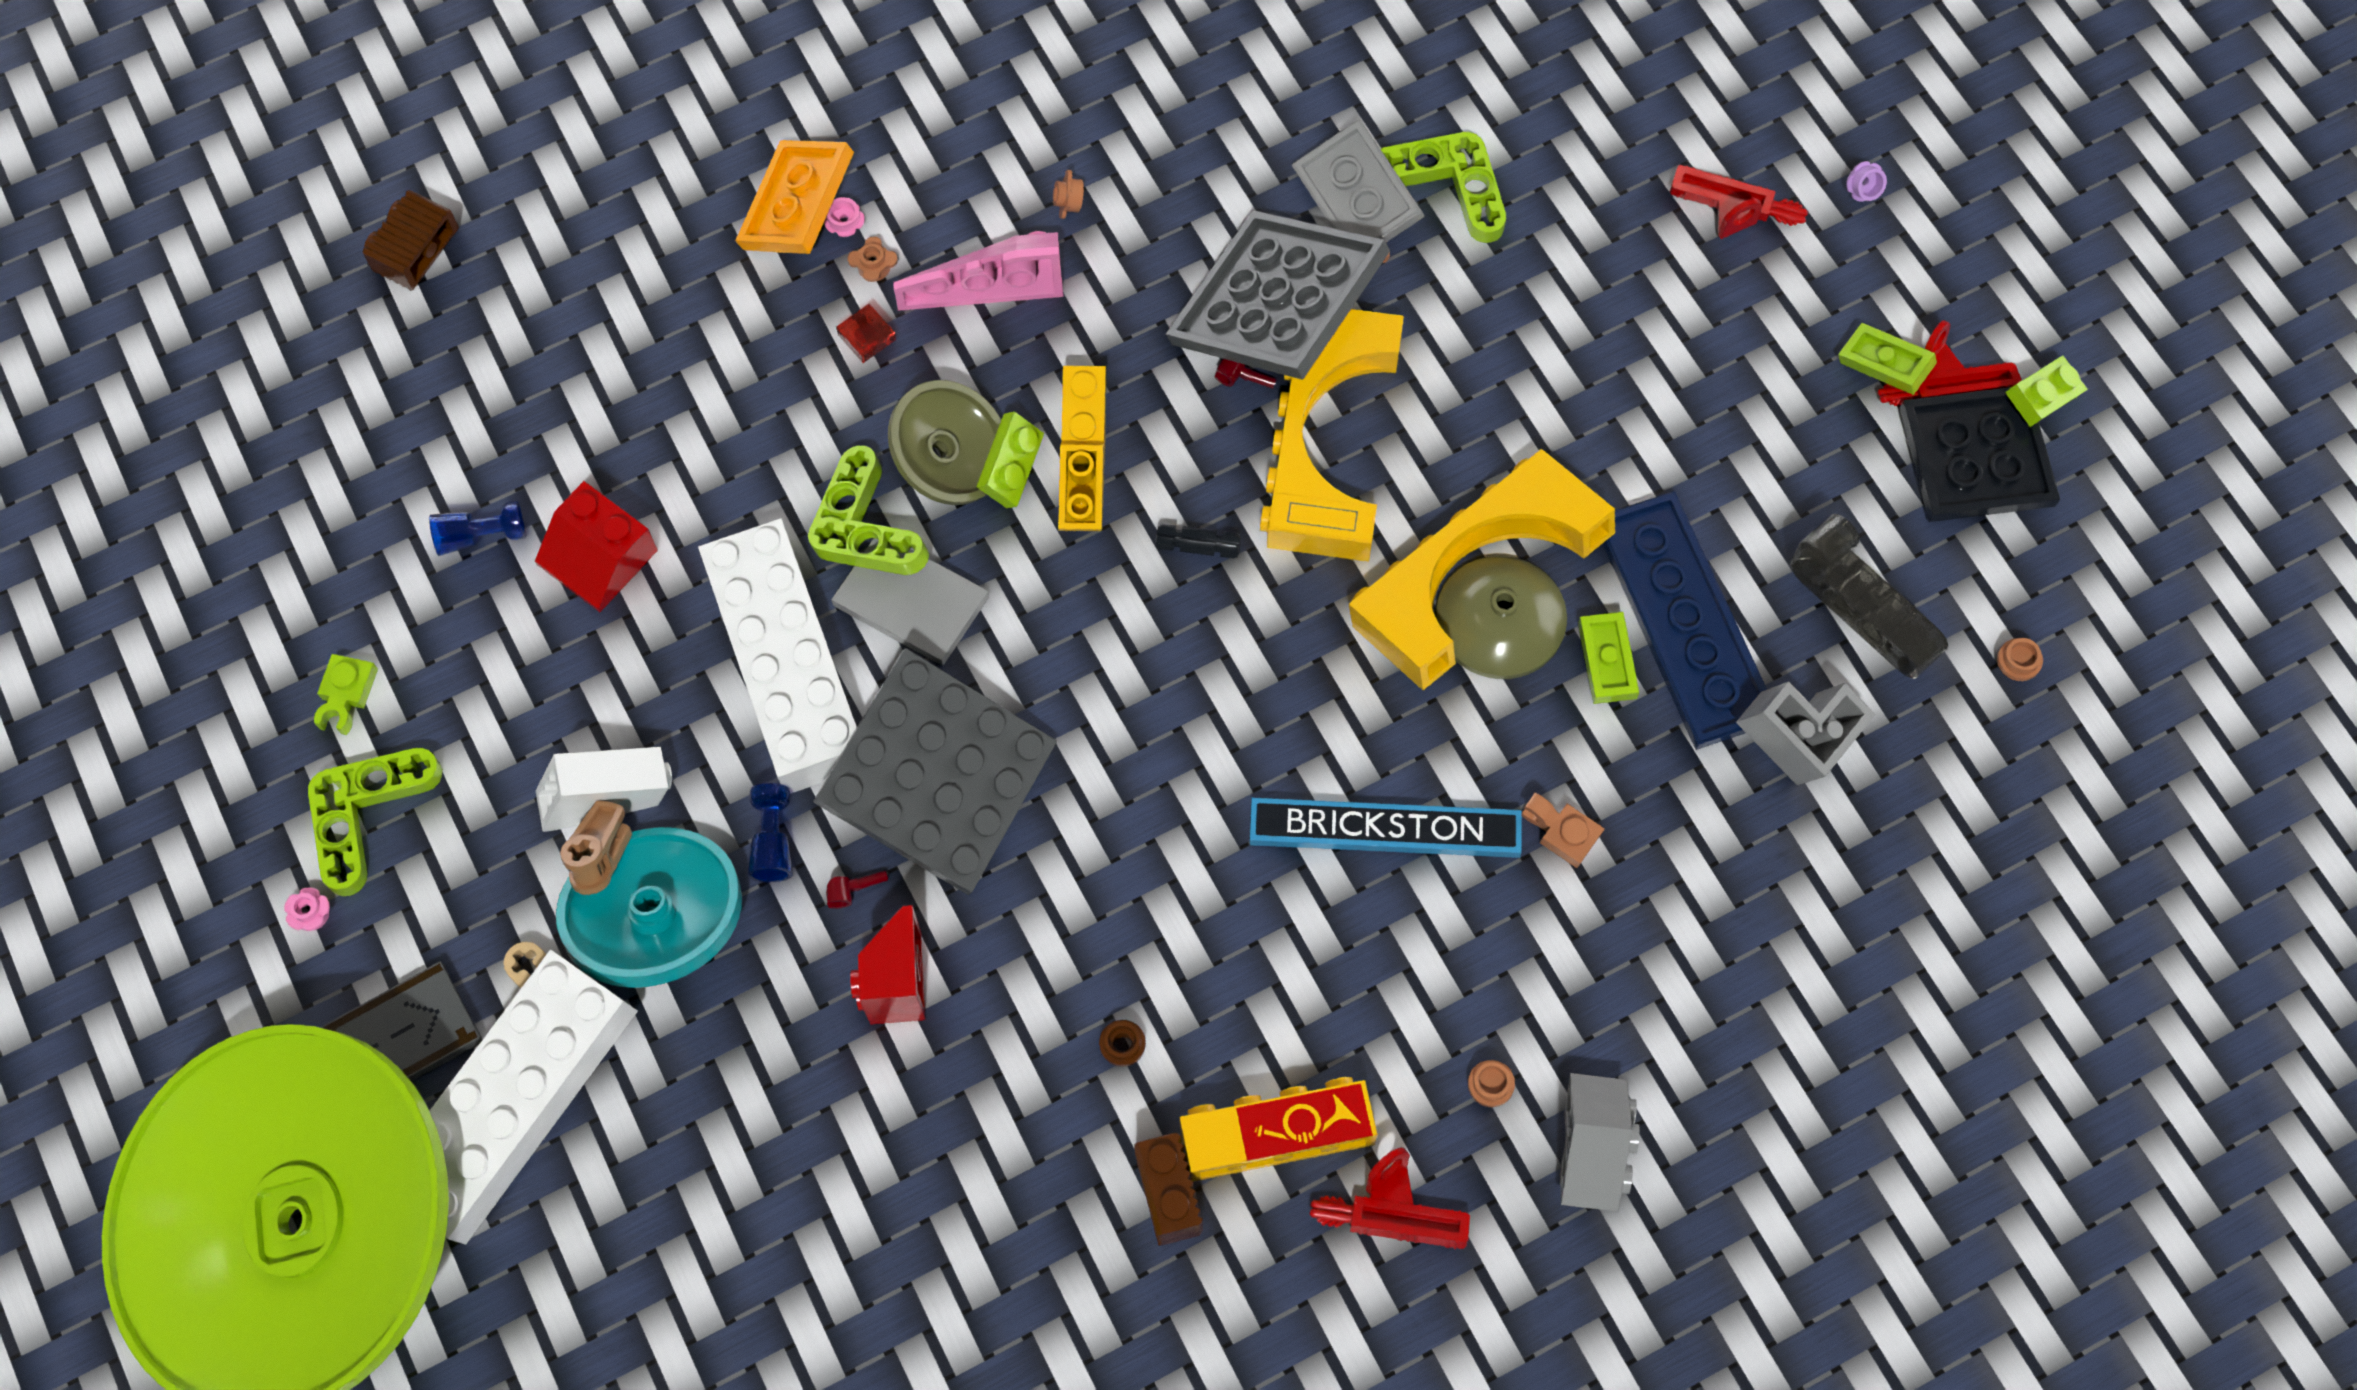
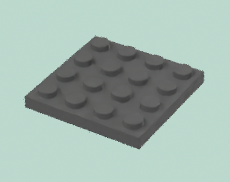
(1278, 293)
(935, 771)

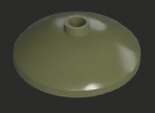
(955, 423)
(1495, 639)

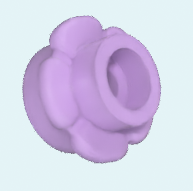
(1873, 185)

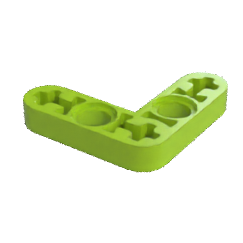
(1454, 165)
(849, 526)
(353, 795)

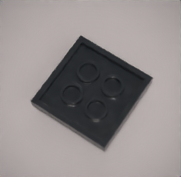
(1977, 456)

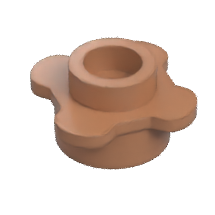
(1068, 194)
(877, 269)

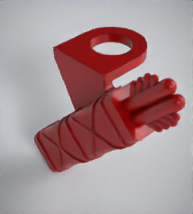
(1737, 202)
(1951, 376)
(1391, 1209)

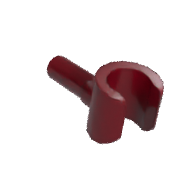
(1230, 371)
(840, 888)

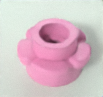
(844, 208)
(315, 917)

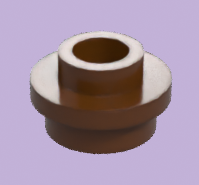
(1117, 1030)

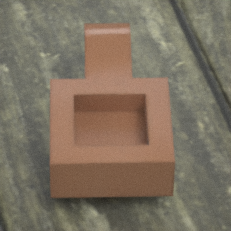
(1567, 833)

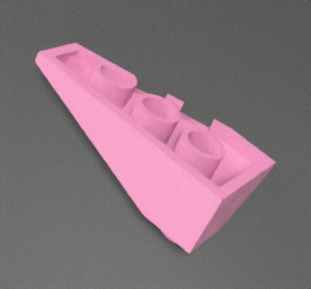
(1003, 272)

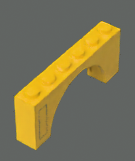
(1531, 502)
(1305, 508)

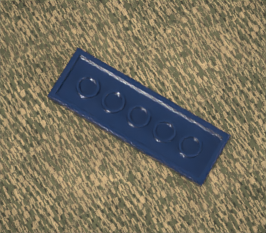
(1684, 618)

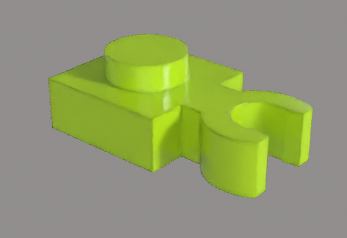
(344, 685)

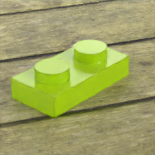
(1887, 358)
(2046, 390)
(1010, 460)
(1608, 658)

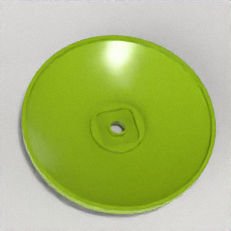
(203, 1203)

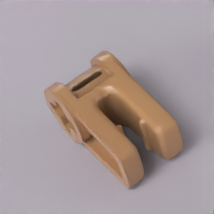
(596, 847)

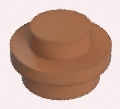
(2020, 659)
(1491, 1083)

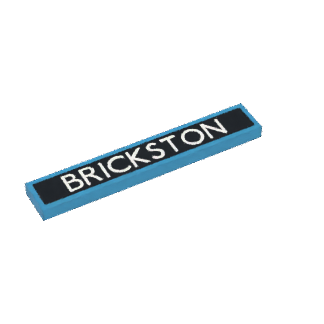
(1386, 827)

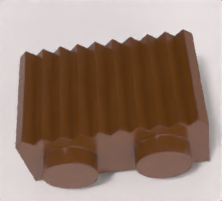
(409, 239)
(1168, 1188)

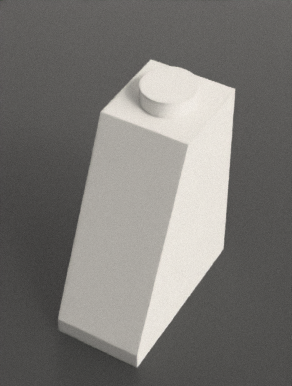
(579, 779)

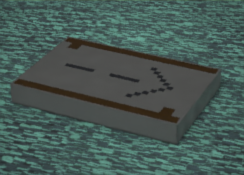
(414, 1023)

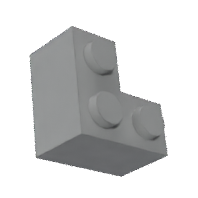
(1805, 735)
(1597, 1142)

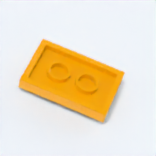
(794, 196)

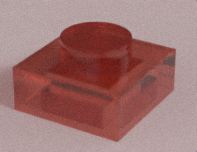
(866, 333)

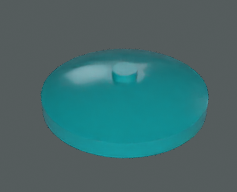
(658, 916)

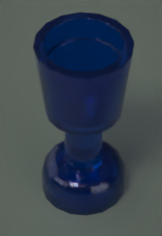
(460, 531)
(770, 848)

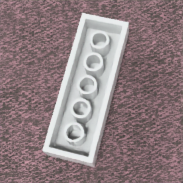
(780, 652)
(521, 1084)

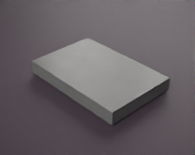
(1357, 185)
(919, 610)

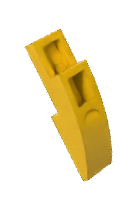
(1082, 448)

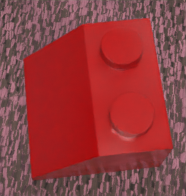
(594, 546)
(891, 972)

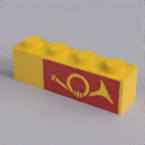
(1277, 1129)

